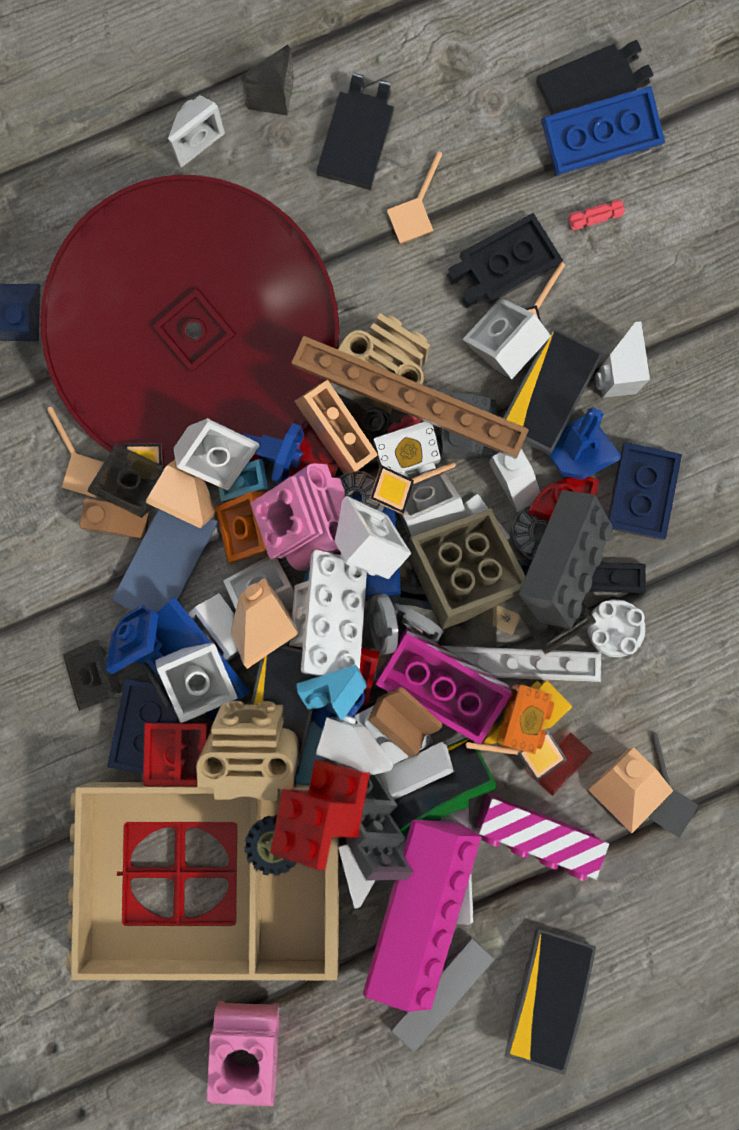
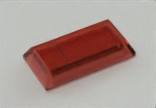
(576, 755)

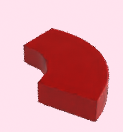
(547, 499)

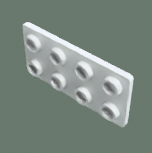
(329, 614)

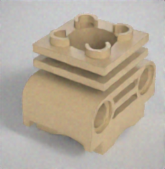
(391, 349)
(248, 753)

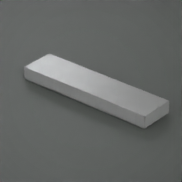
(454, 982)

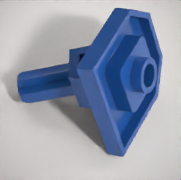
(584, 447)
(282, 453)
(135, 641)

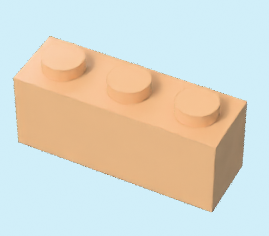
(336, 427)

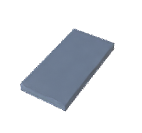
(163, 562)

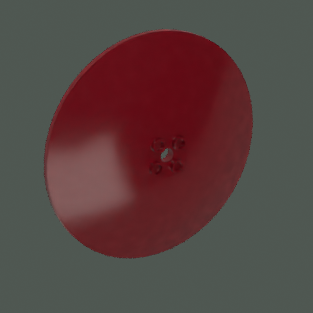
(174, 257)

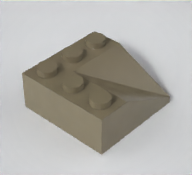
(465, 567)

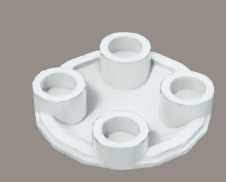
(617, 628)

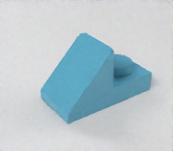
(250, 479)
(338, 688)

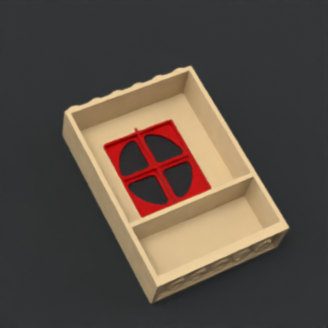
(257, 931)

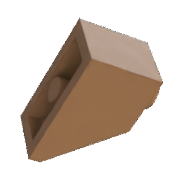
(110, 519)

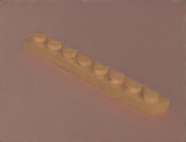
(410, 397)

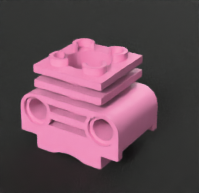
(301, 515)
(250, 1029)

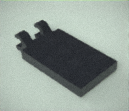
(593, 78)
(356, 135)
(505, 261)

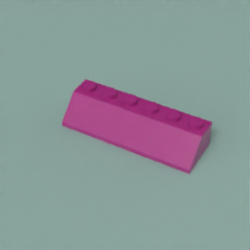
(422, 915)

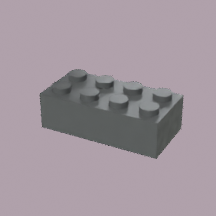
(566, 559)

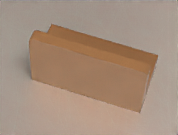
(403, 720)

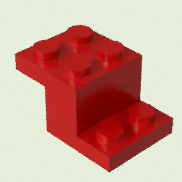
(173, 752)
(313, 817)

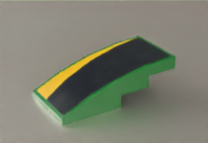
(448, 793)

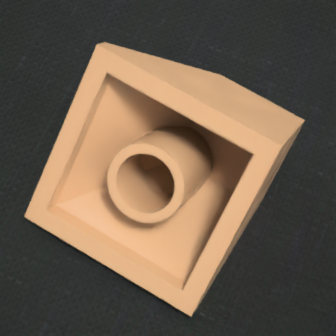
(182, 496)
(260, 623)
(631, 789)

